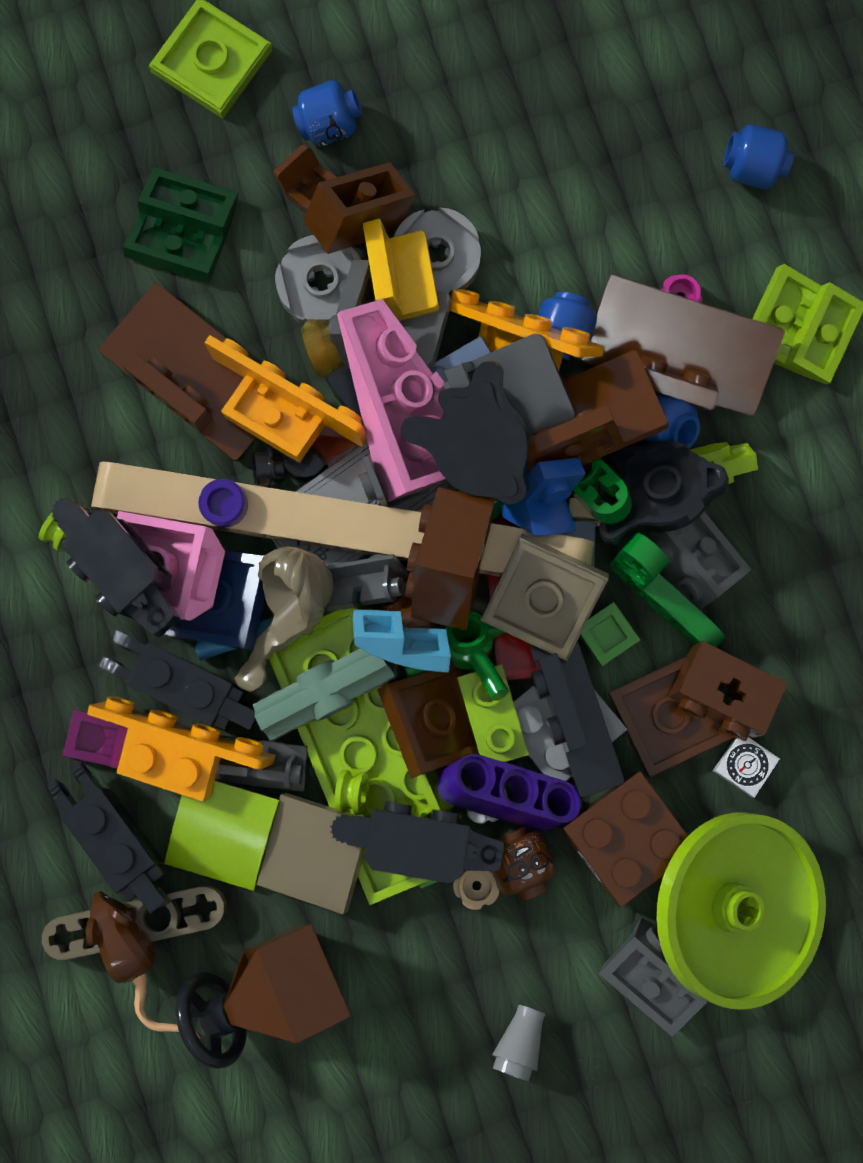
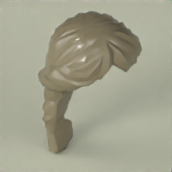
(296, 592)

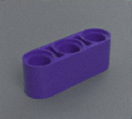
(527, 786)

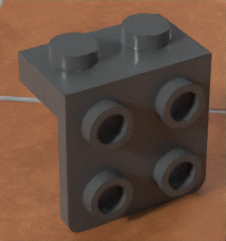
(424, 329)
(529, 382)

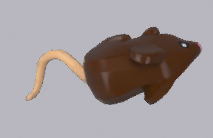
(124, 950)

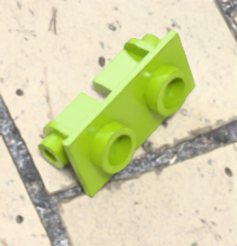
(492, 722)

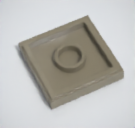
(544, 597)
(305, 858)

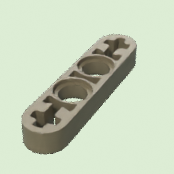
(195, 922)

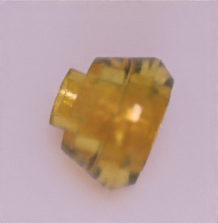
(320, 350)

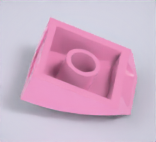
(189, 554)

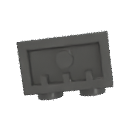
(700, 561)
(647, 981)

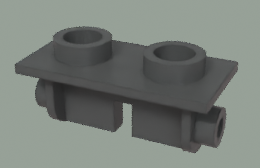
(377, 578)
(286, 772)

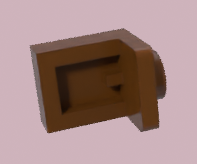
(300, 176)

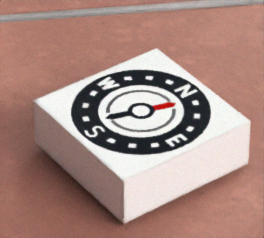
(746, 765)

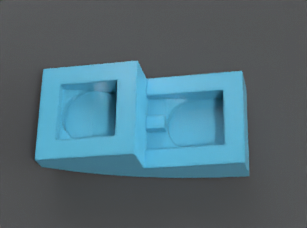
(386, 638)

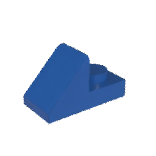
(545, 505)

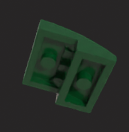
(180, 224)

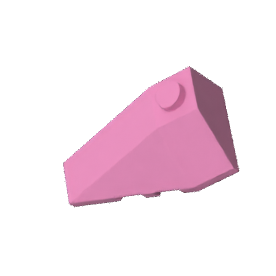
(389, 388)

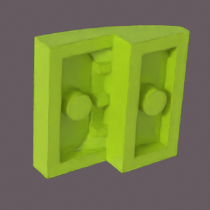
(814, 319)
(223, 835)

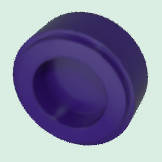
(223, 503)

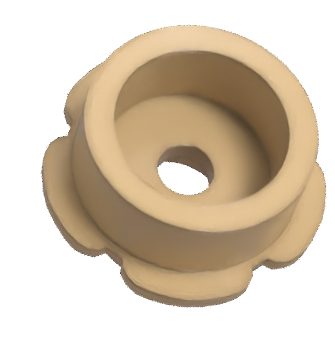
(473, 898)

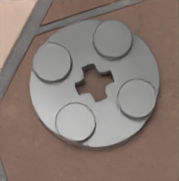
(461, 245)
(299, 268)

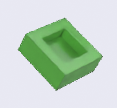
(608, 634)

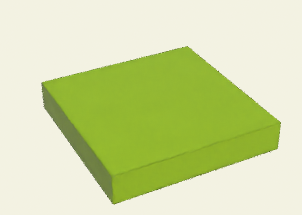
(210, 57)

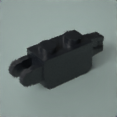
(117, 564)
(181, 685)
(112, 840)
(418, 845)

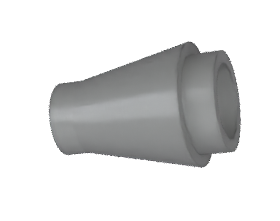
(520, 1045)

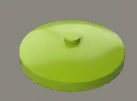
(741, 910)

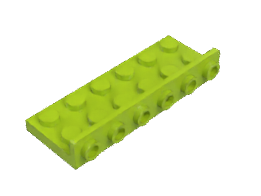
(358, 742)

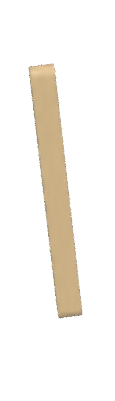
(300, 516)

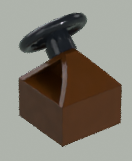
(277, 991)

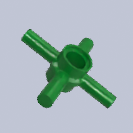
(474, 654)

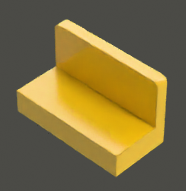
(401, 271)

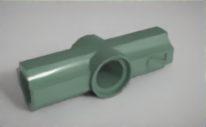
(322, 692)

